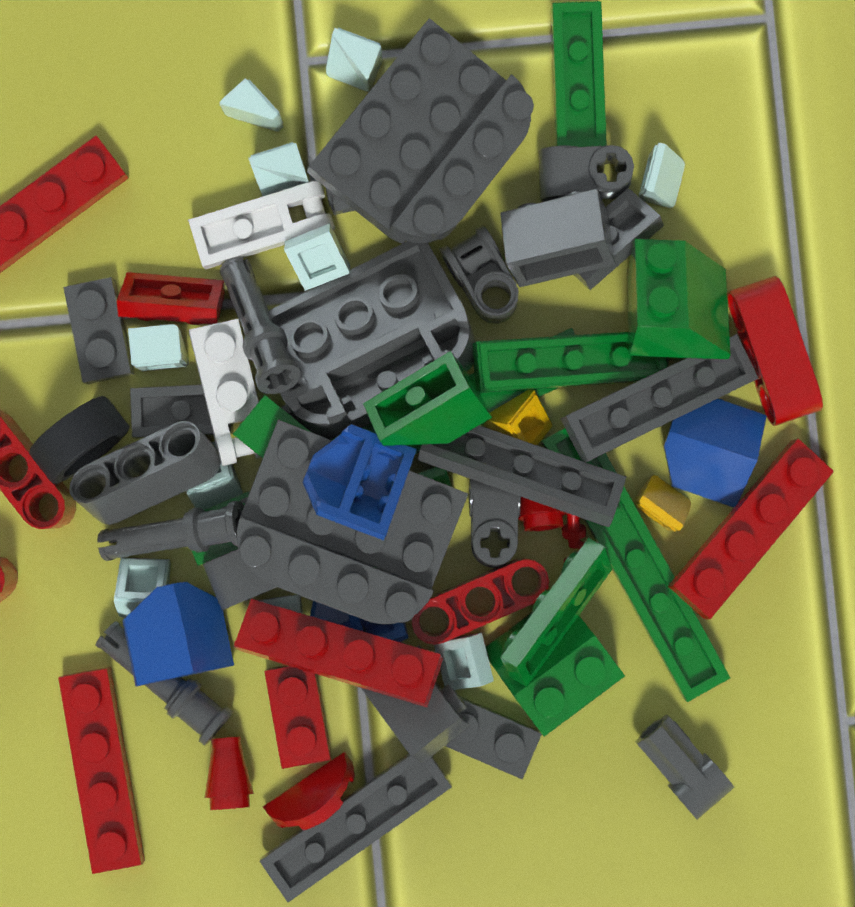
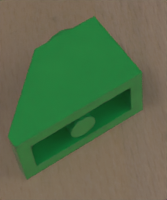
(428, 406)

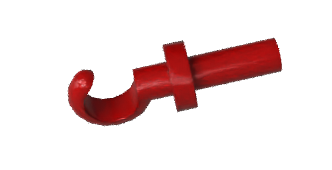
(573, 532)

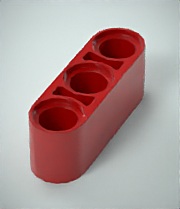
(775, 350)
(28, 492)
(504, 603)

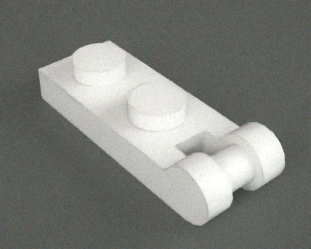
(258, 224)
(225, 383)

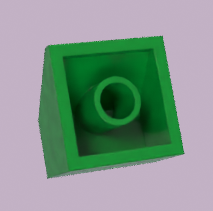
(676, 302)
(568, 679)

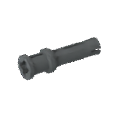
(263, 340)
(195, 530)
(182, 697)

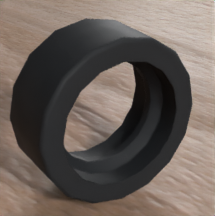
(78, 439)

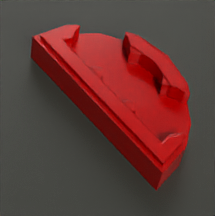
(314, 797)

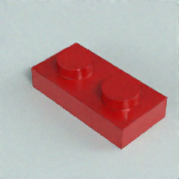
(171, 298)
(297, 716)

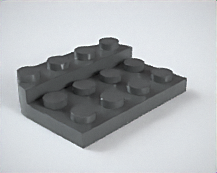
(425, 139)
(369, 334)
(336, 564)

